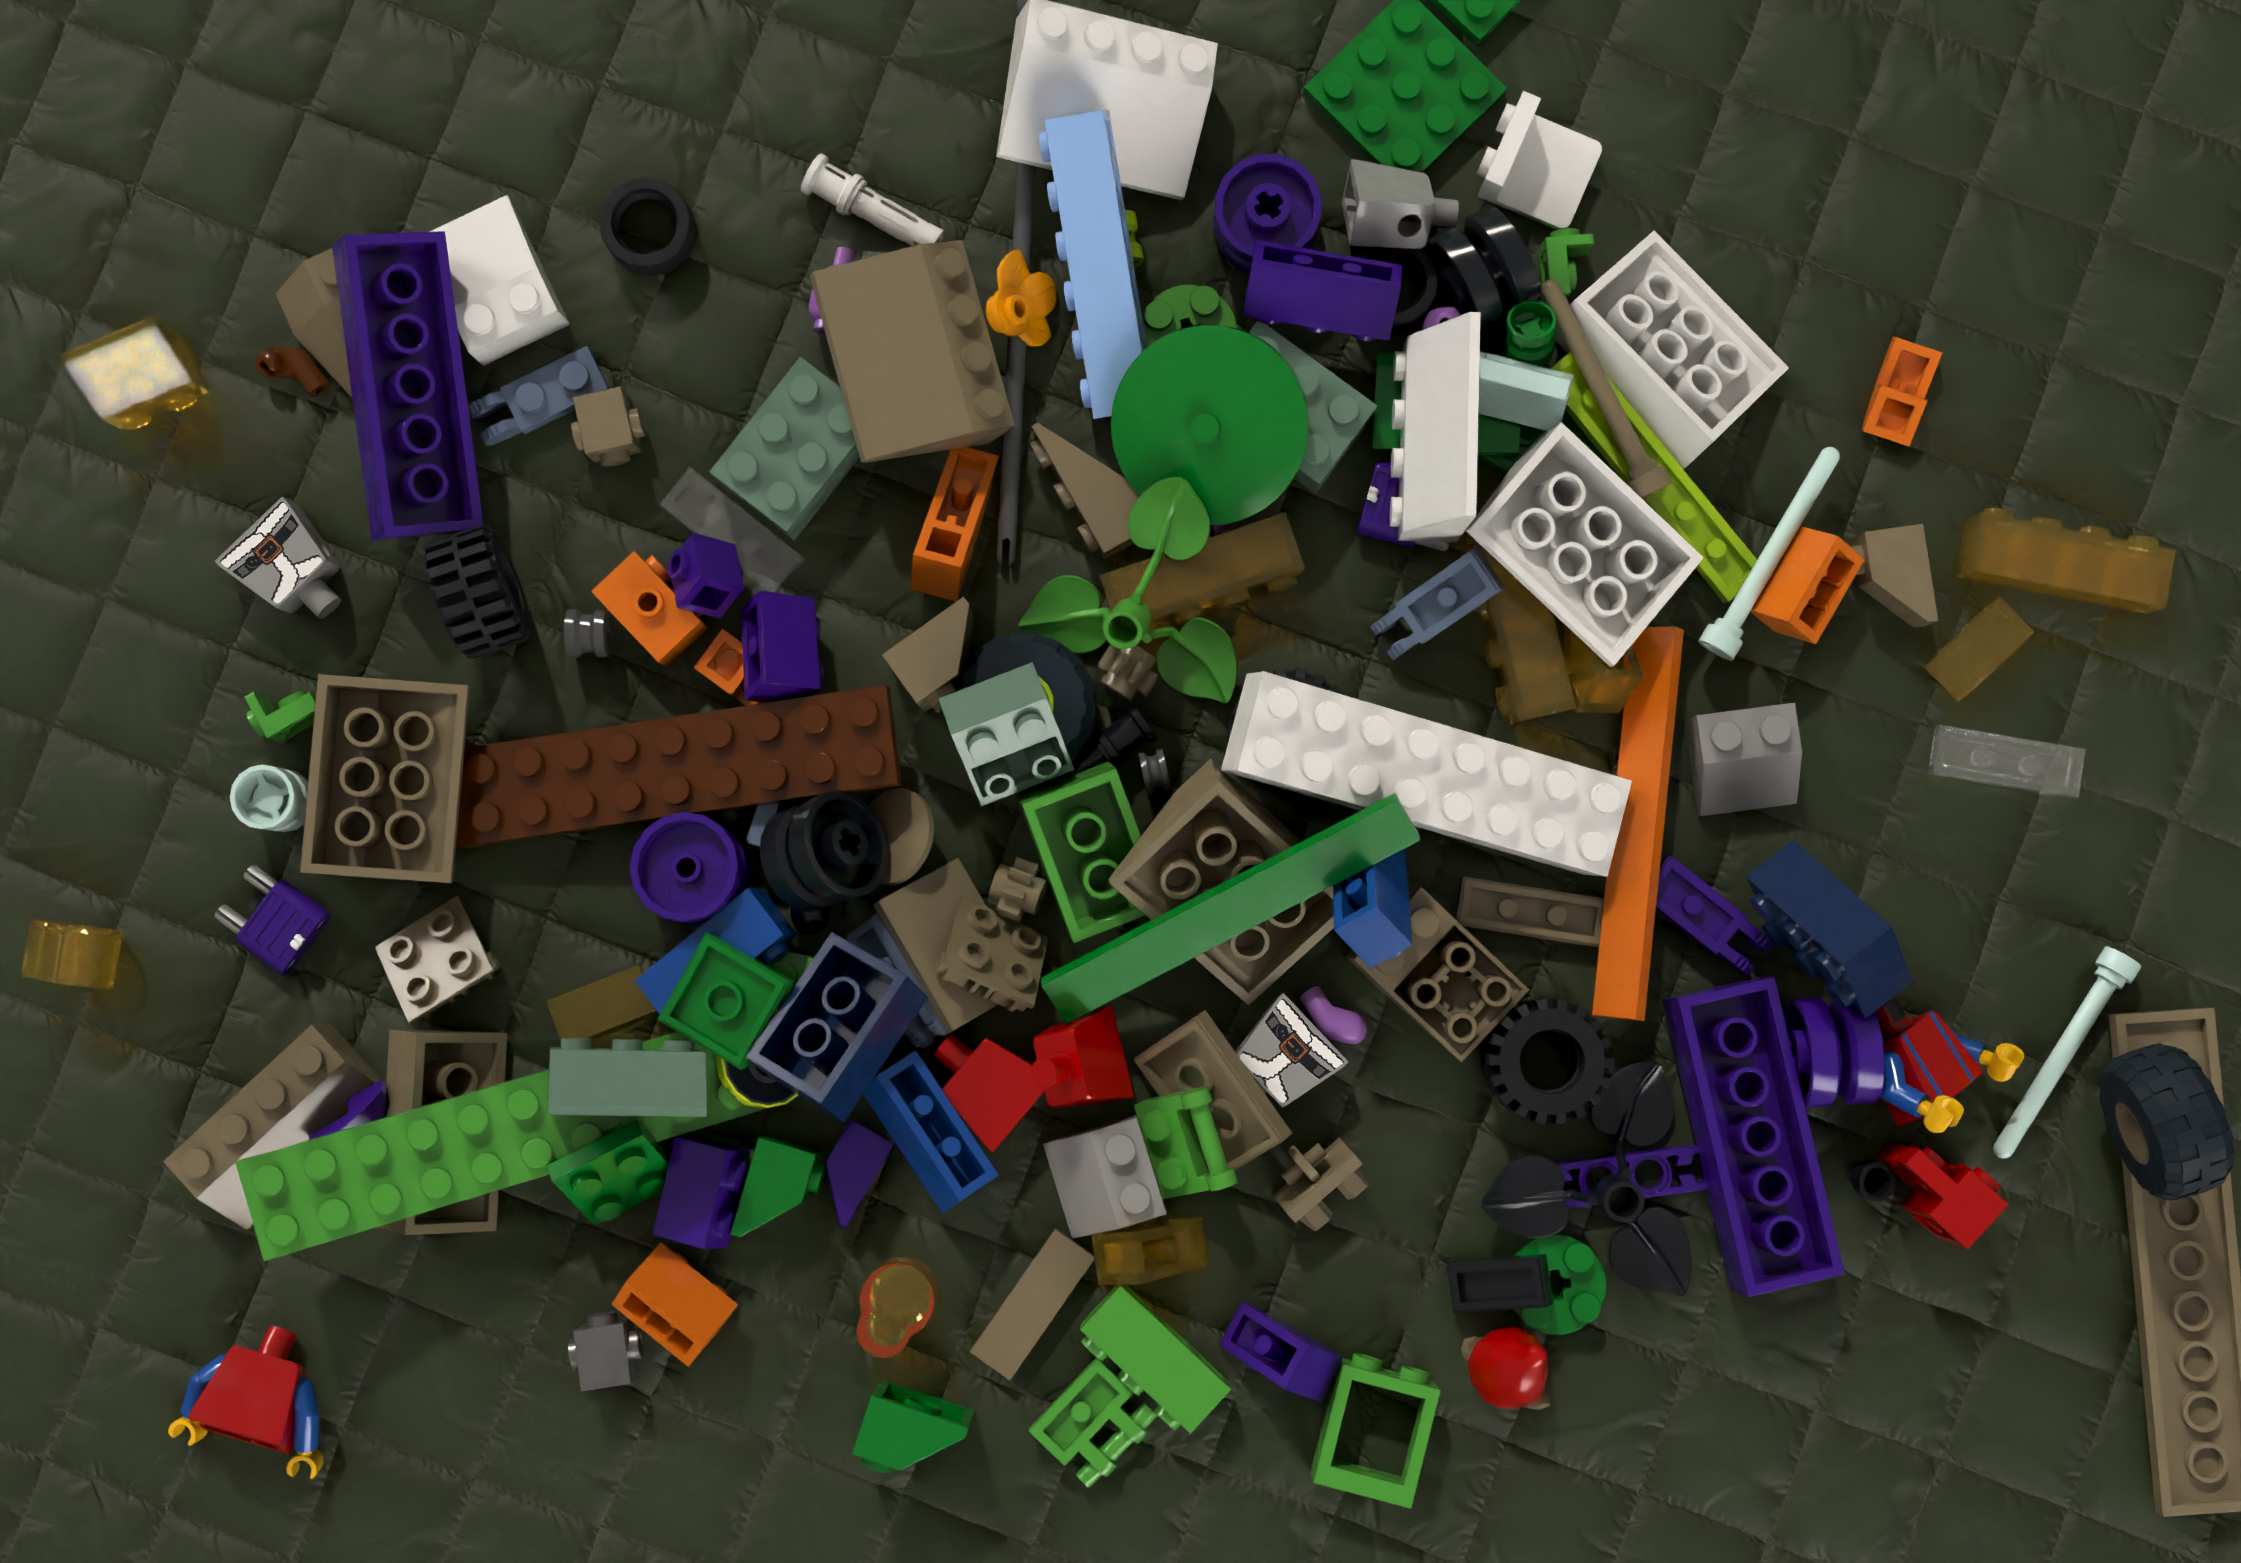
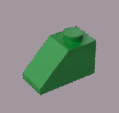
(776, 1182)

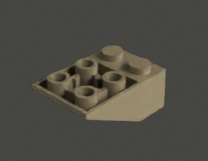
(1446, 979)

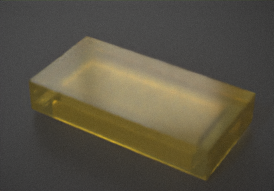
(600, 1005)

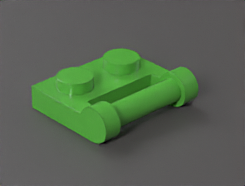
(1175, 1145)

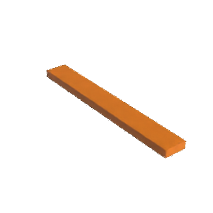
(1636, 860)

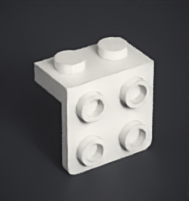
(1537, 166)

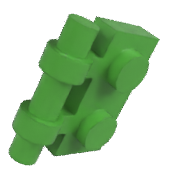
(1082, 1411)

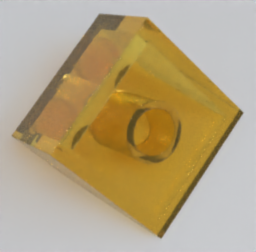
(137, 373)

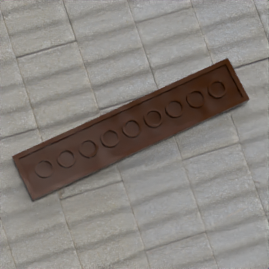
(678, 766)

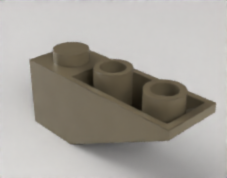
(1090, 487)

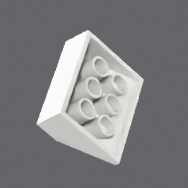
(1089, 62)
(1673, 348)
(1437, 431)
(1583, 543)

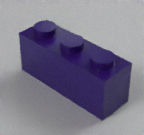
(1322, 291)

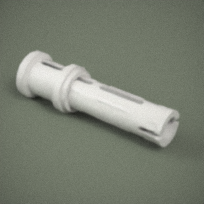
(853, 196)

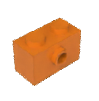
(1807, 585)
(648, 609)
(674, 1304)

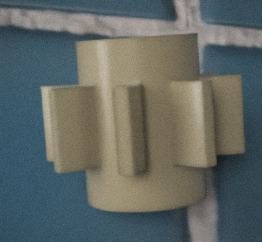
(1128, 671)
(1018, 889)

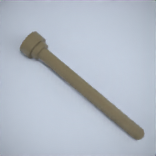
(1644, 473)

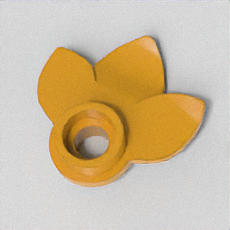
(1021, 301)

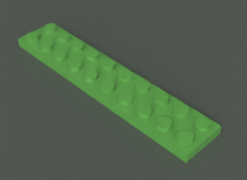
(434, 1158)

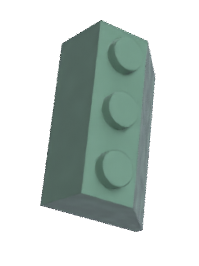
(627, 1079)

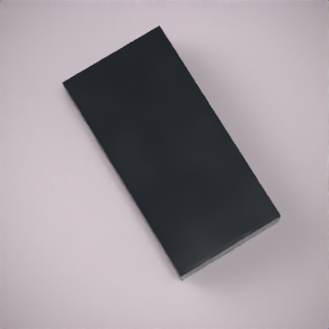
(1500, 1283)

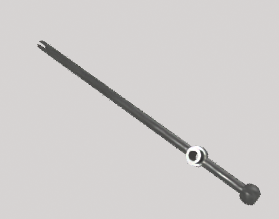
(1015, 368)

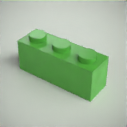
(1154, 1358)

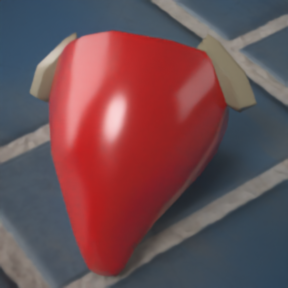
(1508, 1368)

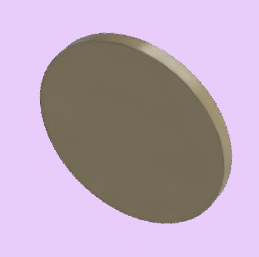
(908, 831)

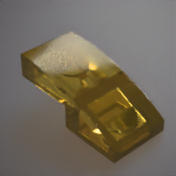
(1979, 649)

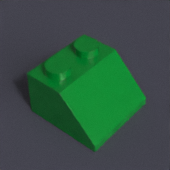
(907, 1427)

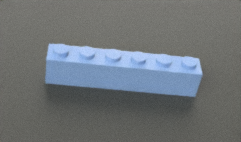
(1097, 252)

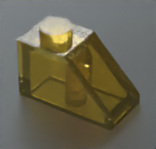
(1593, 682)
(1149, 1251)

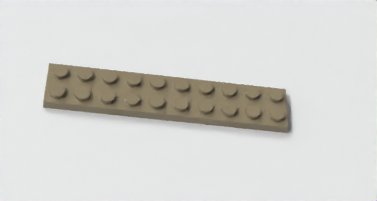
(2186, 1304)

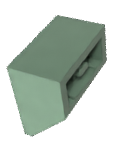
(1006, 734)

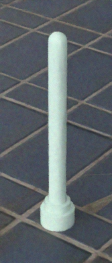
(1725, 634)
(2112, 973)

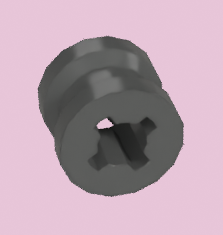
(588, 633)

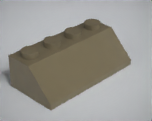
(433, 1068)
(277, 1108)

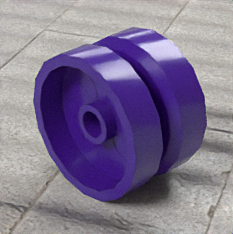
(1265, 186)
(668, 850)
(1835, 1052)

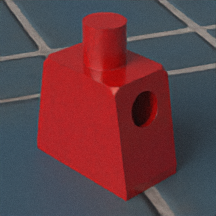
(1082, 1061)
(988, 1086)

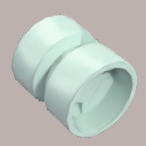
(270, 798)

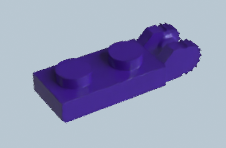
(1705, 914)

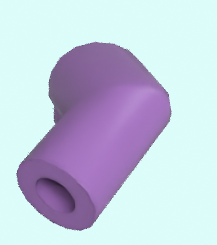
(1332, 1021)

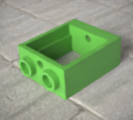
(1361, 1479)

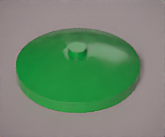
(1214, 413)

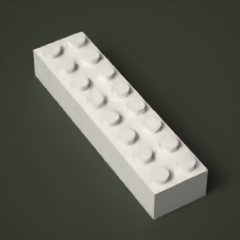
(1441, 774)

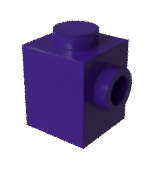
(706, 575)

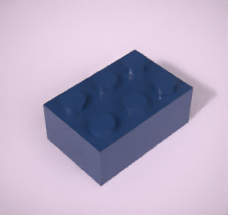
(1828, 930)
(837, 1026)

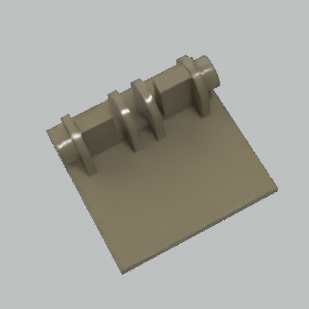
(993, 954)
(435, 960)

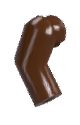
(292, 364)

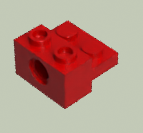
(1945, 1197)

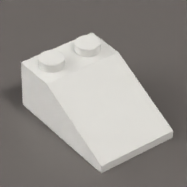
(498, 283)

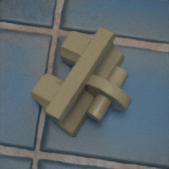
(1315, 1177)

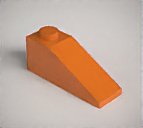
(953, 523)

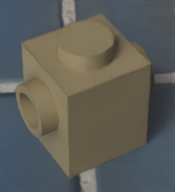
(607, 426)

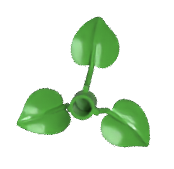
(1192, 661)

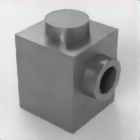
(606, 1351)

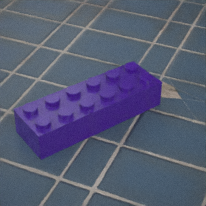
(407, 384)
(1753, 1136)

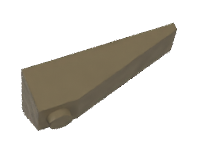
(314, 314)

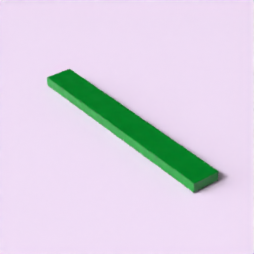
(1231, 908)

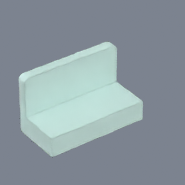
(1522, 391)

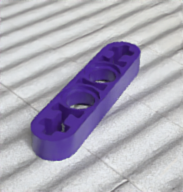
(1682, 1156)

